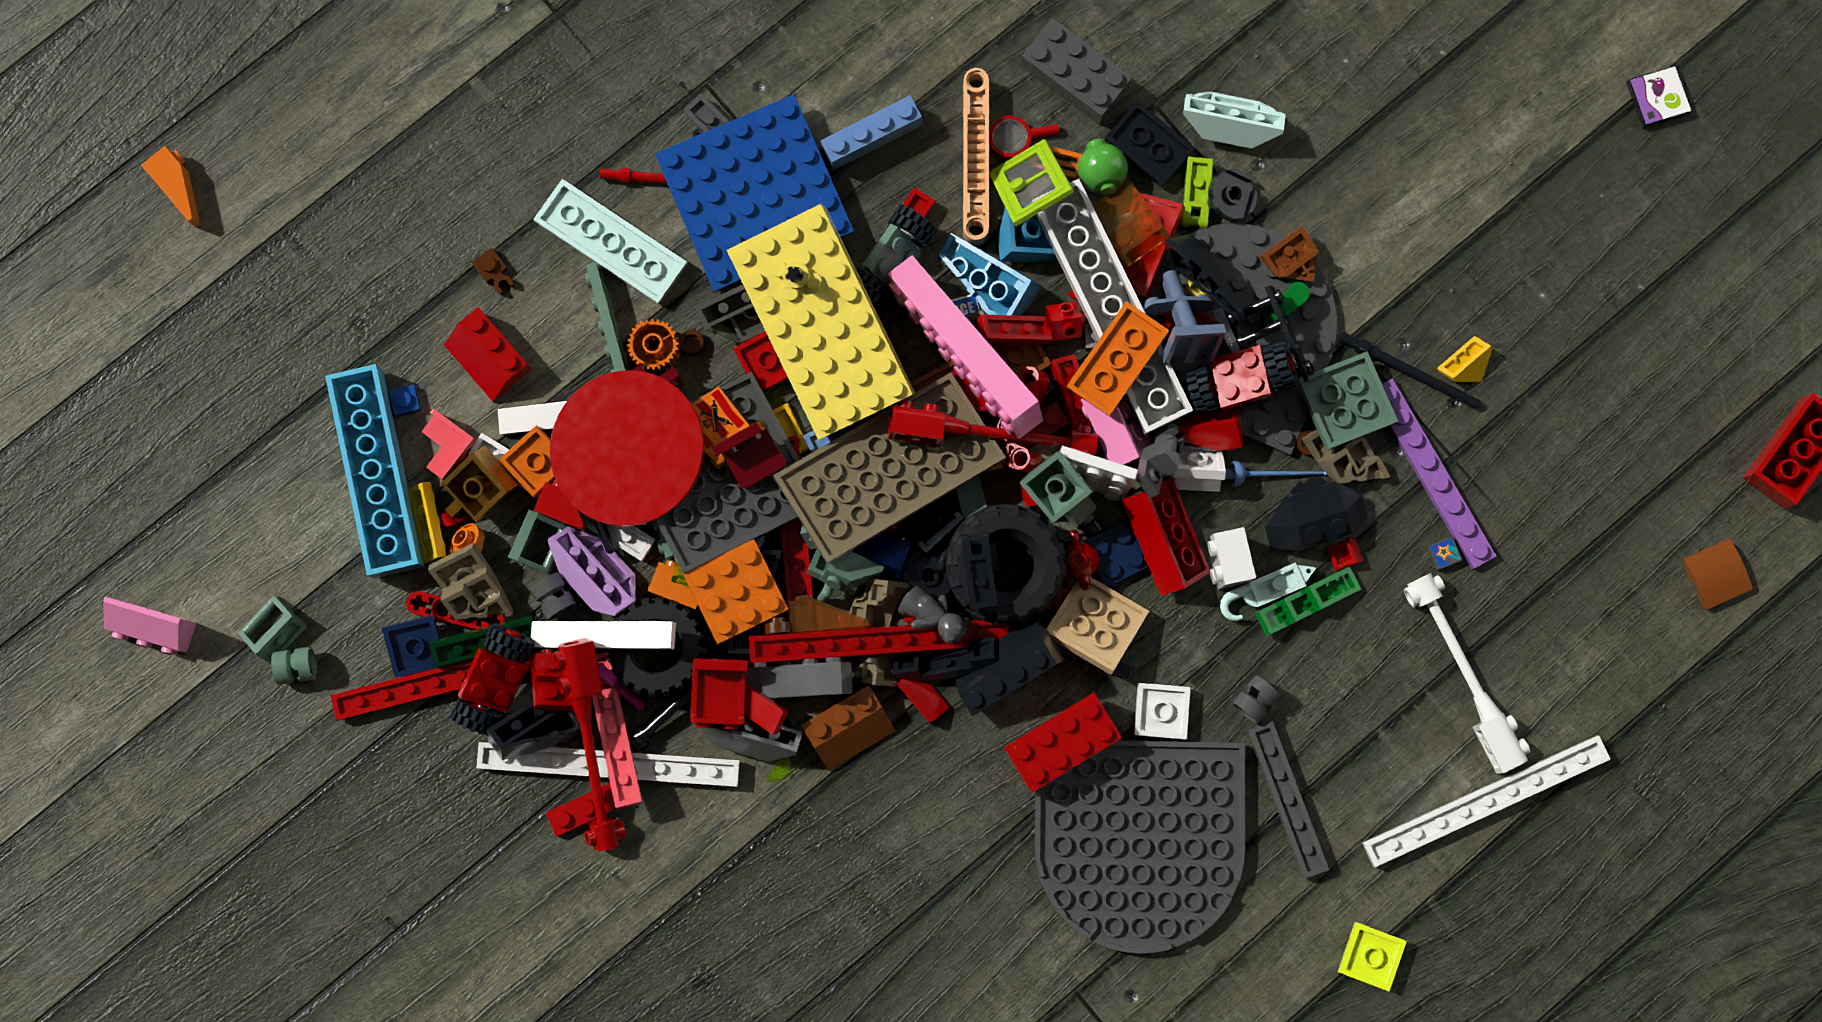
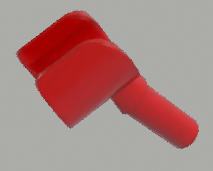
(449, 522)

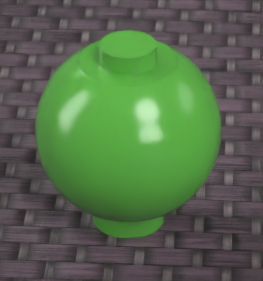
(1102, 167)

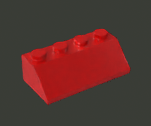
(1166, 538)

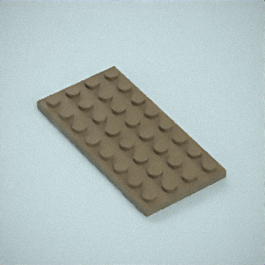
(872, 483)

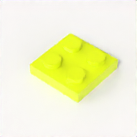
(1372, 956)

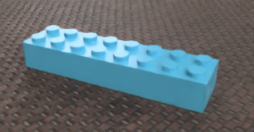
(374, 471)

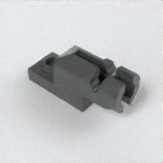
(1160, 459)

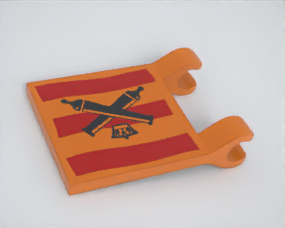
(718, 421)

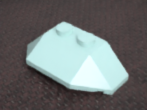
(1233, 119)

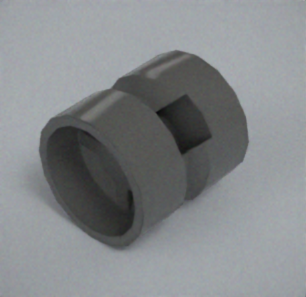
(553, 596)
(1256, 699)

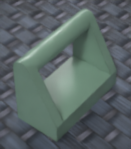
(525, 538)
(279, 635)

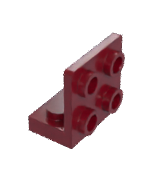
(751, 454)

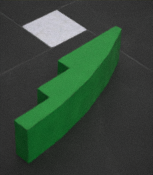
(1308, 601)

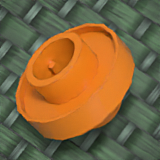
(466, 535)

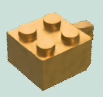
(478, 484)

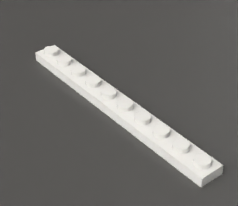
(647, 766)
(1485, 801)

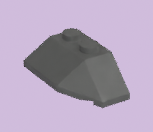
(731, 316)
(756, 741)

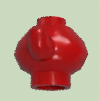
(1081, 560)

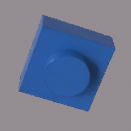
(405, 400)

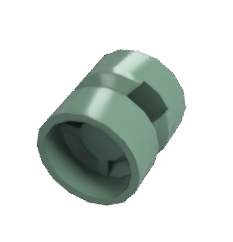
(289, 666)

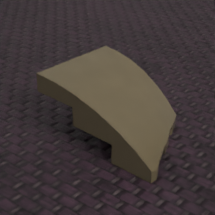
(1348, 461)
(469, 585)

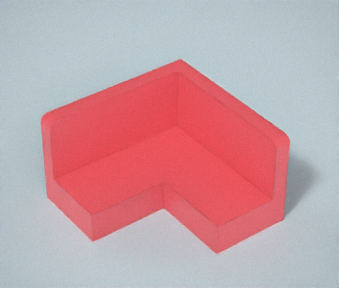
(453, 441)

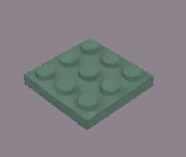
(1347, 401)

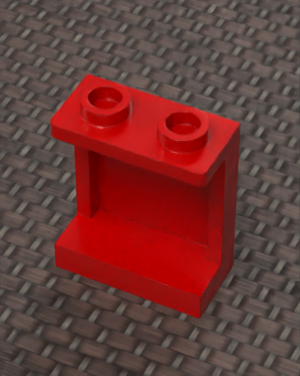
(718, 692)

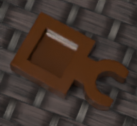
(492, 268)

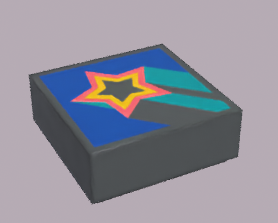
(1444, 553)

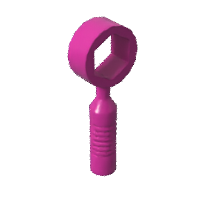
(625, 692)

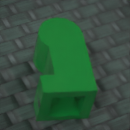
(1294, 298)

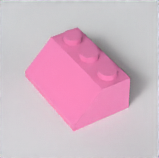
(1118, 433)
(147, 626)

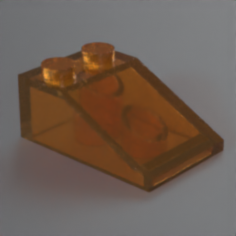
(1130, 223)

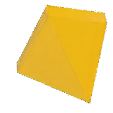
(1468, 362)

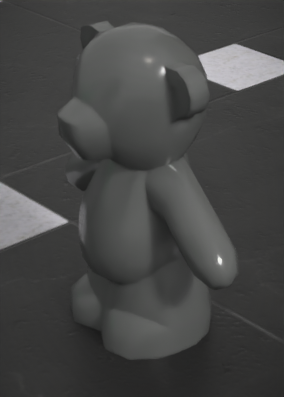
(933, 614)

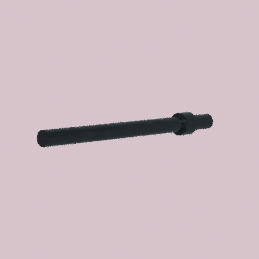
(1365, 346)

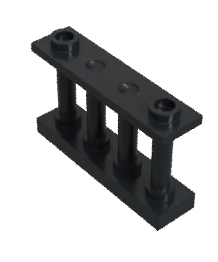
(1238, 342)

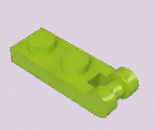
(1196, 191)

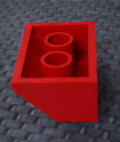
(486, 355)

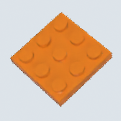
(735, 591)

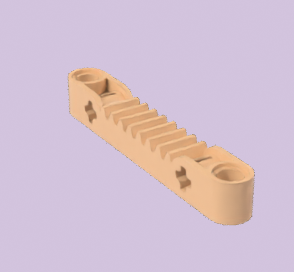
(976, 156)

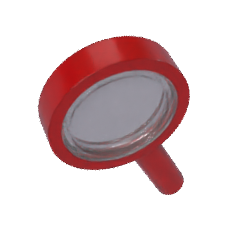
(1012, 136)

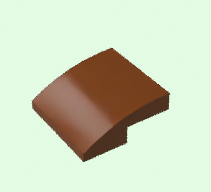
(1717, 574)

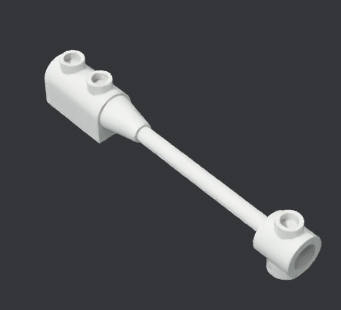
(1495, 729)

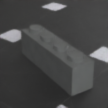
(802, 679)

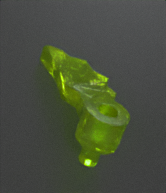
(779, 769)

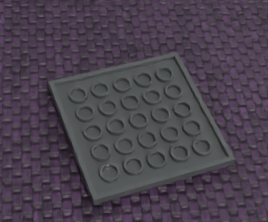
(717, 510)

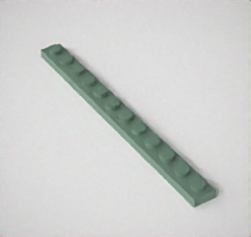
(614, 350)

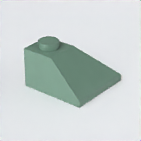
(1055, 486)

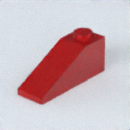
(1213, 430)

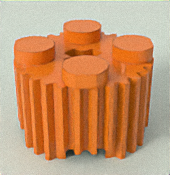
(660, 359)

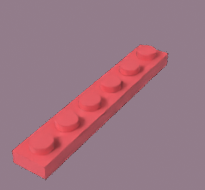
(616, 742)

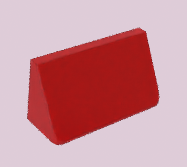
(923, 698)

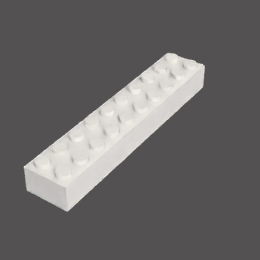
(1101, 292)

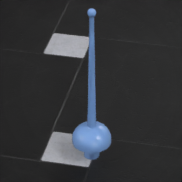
(1238, 473)

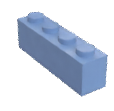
(871, 132)

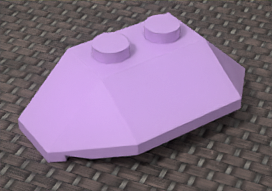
(595, 575)

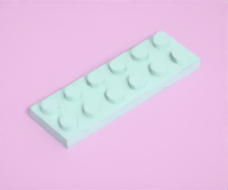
(610, 241)

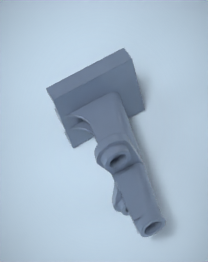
(1187, 338)

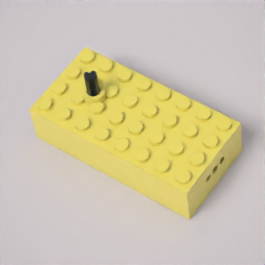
(821, 321)

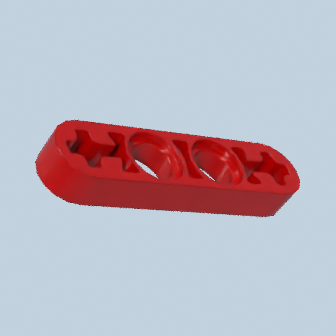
(423, 611)

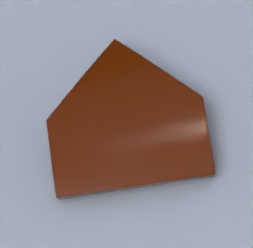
(1292, 256)

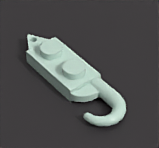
(1267, 588)

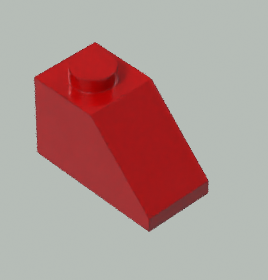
(556, 507)

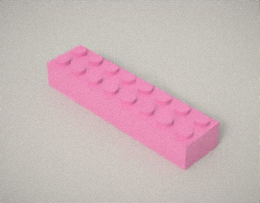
(965, 347)

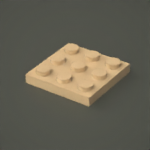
(1097, 624)

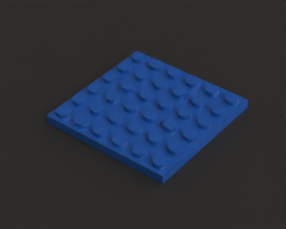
(746, 182)

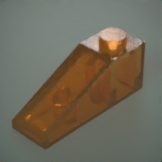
(814, 615)

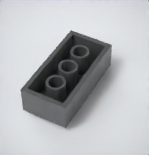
(1075, 71)

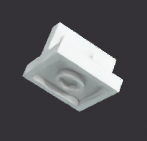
(1199, 469)

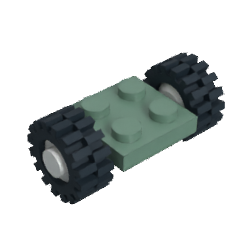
(892, 250)

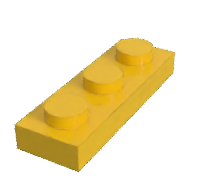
(427, 522)

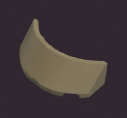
(877, 606)

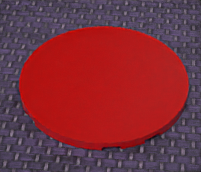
(627, 448)

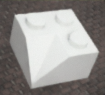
(1232, 559)

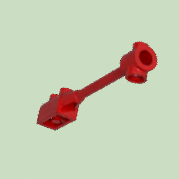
(930, 426)
(580, 682)

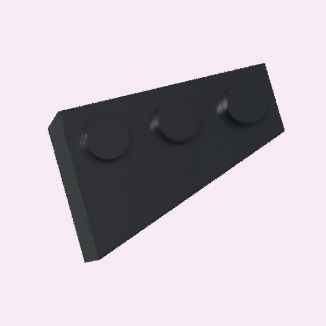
(532, 730)

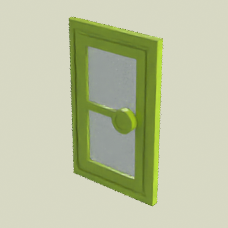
(1030, 182)

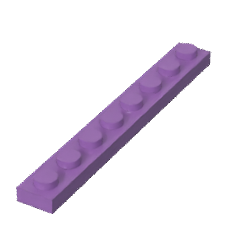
(1437, 481)

